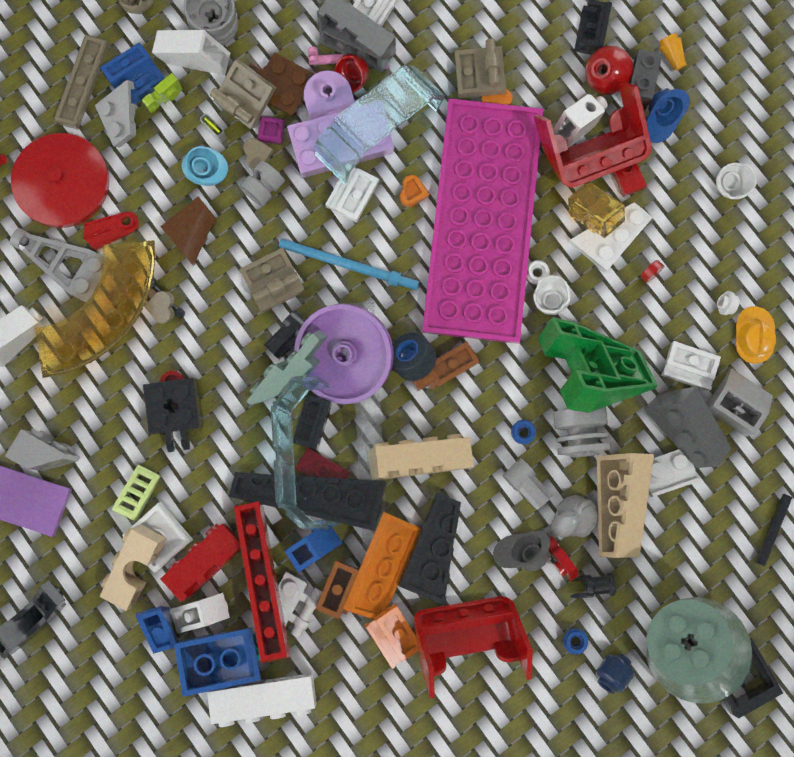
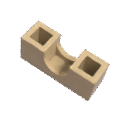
(122, 585)

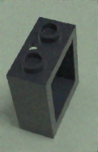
(759, 695)

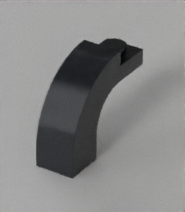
(31, 619)

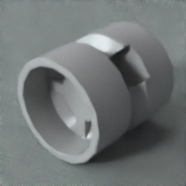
(262, 183)

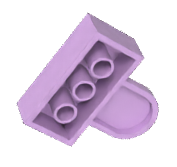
(325, 98)

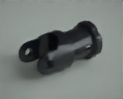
(595, 585)

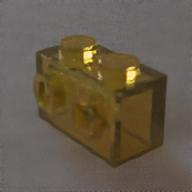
(596, 209)

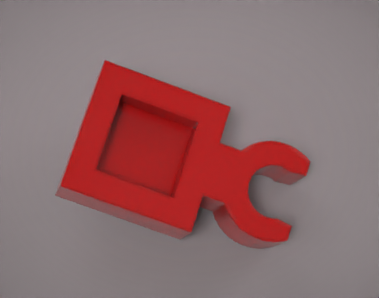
(563, 562)

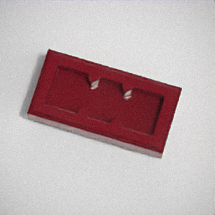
(315, 465)

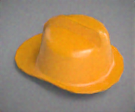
(755, 335)

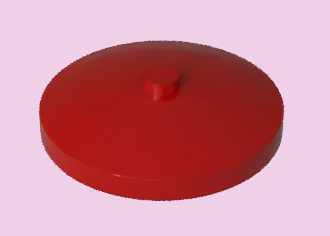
(60, 180)

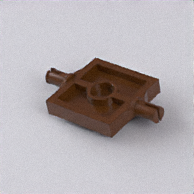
(289, 83)

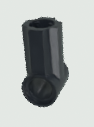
(286, 336)

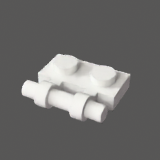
(291, 591)

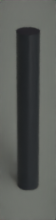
(773, 530)

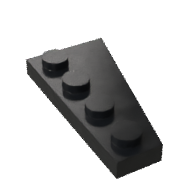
(431, 556)

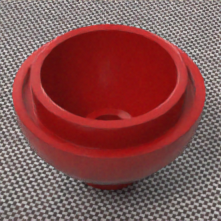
(619, 69)

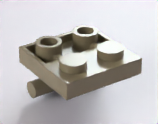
(480, 71)
(243, 94)
(272, 280)

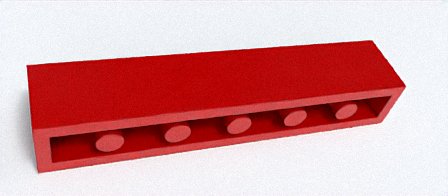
(262, 582)

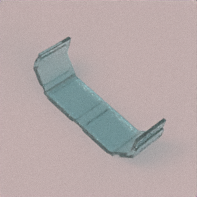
(374, 118)
(283, 446)

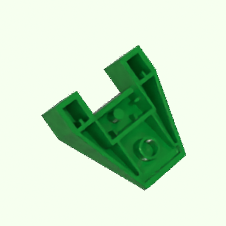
(600, 366)

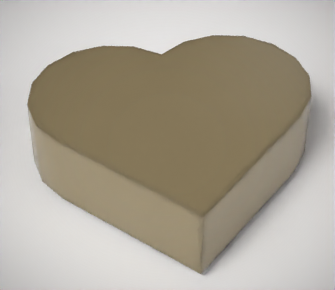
(256, 152)
(161, 307)

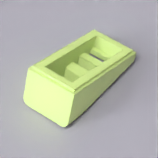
(144, 497)

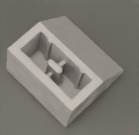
(740, 403)
(39, 452)

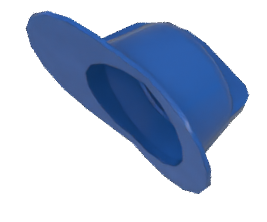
(665, 113)

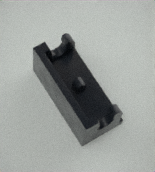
(592, 26)
(312, 422)

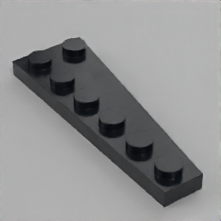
(333, 499)

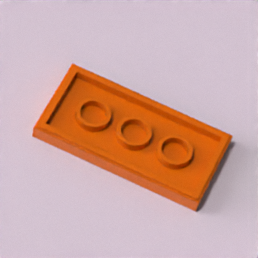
(382, 567)

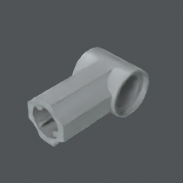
(523, 479)

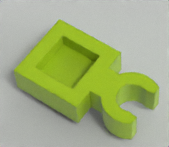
(166, 90)

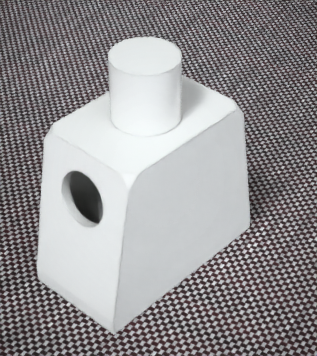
(580, 118)

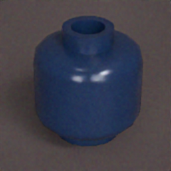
(615, 673)

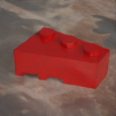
(202, 562)

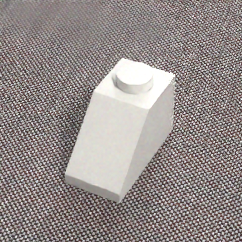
(200, 613)

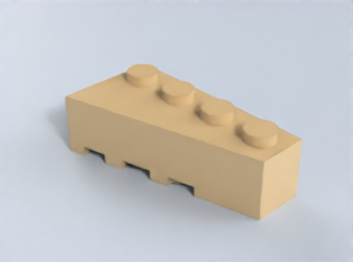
(420, 457)
(622, 502)

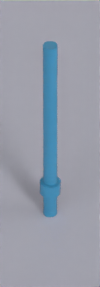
(394, 278)

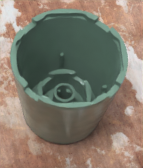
(711, 668)

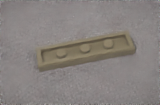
(81, 82)

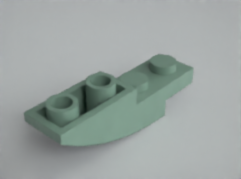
(297, 364)

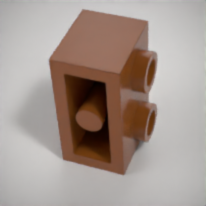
(337, 589)

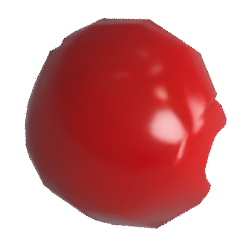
(354, 70)

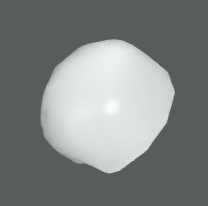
(736, 180)
(552, 295)

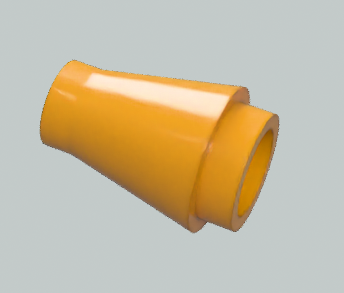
(672, 50)

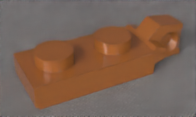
(449, 367)

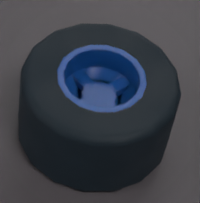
(413, 356)

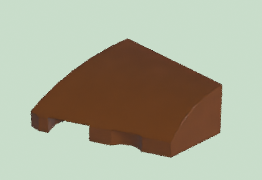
(190, 228)

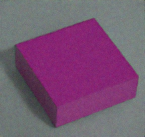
(271, 130)

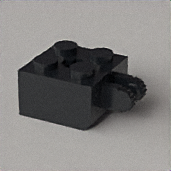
(163, 420)

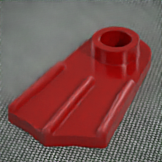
(109, 229)

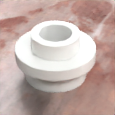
(539, 265)
(728, 303)

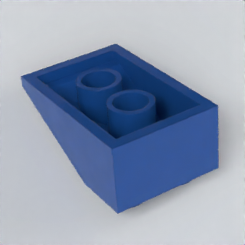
(217, 661)

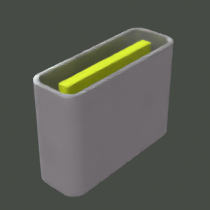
(213, 128)

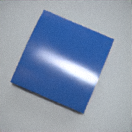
(134, 66)

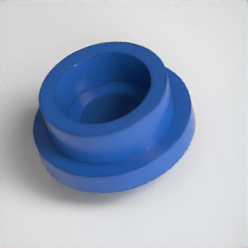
(531, 432)
(581, 646)

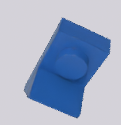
(157, 628)

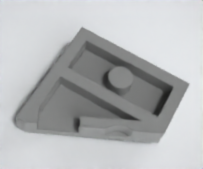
(118, 114)

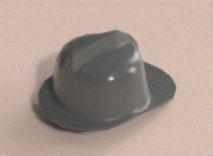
(523, 550)

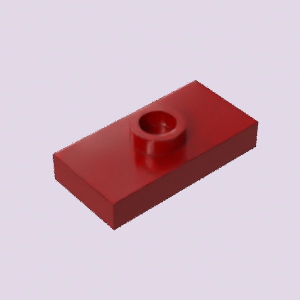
(630, 180)

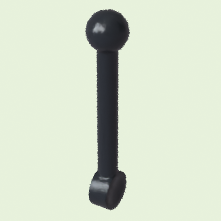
(180, 313)

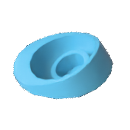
(204, 166)

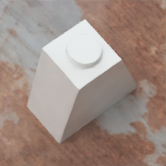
(191, 50)
(17, 331)

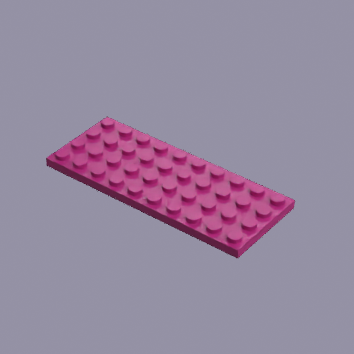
(483, 222)

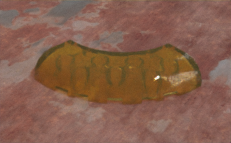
(105, 315)

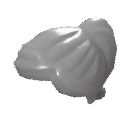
(573, 518)

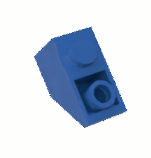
(313, 548)

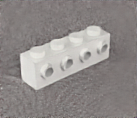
(261, 699)

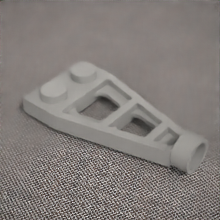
(86, 277)

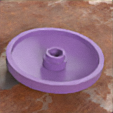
(353, 356)

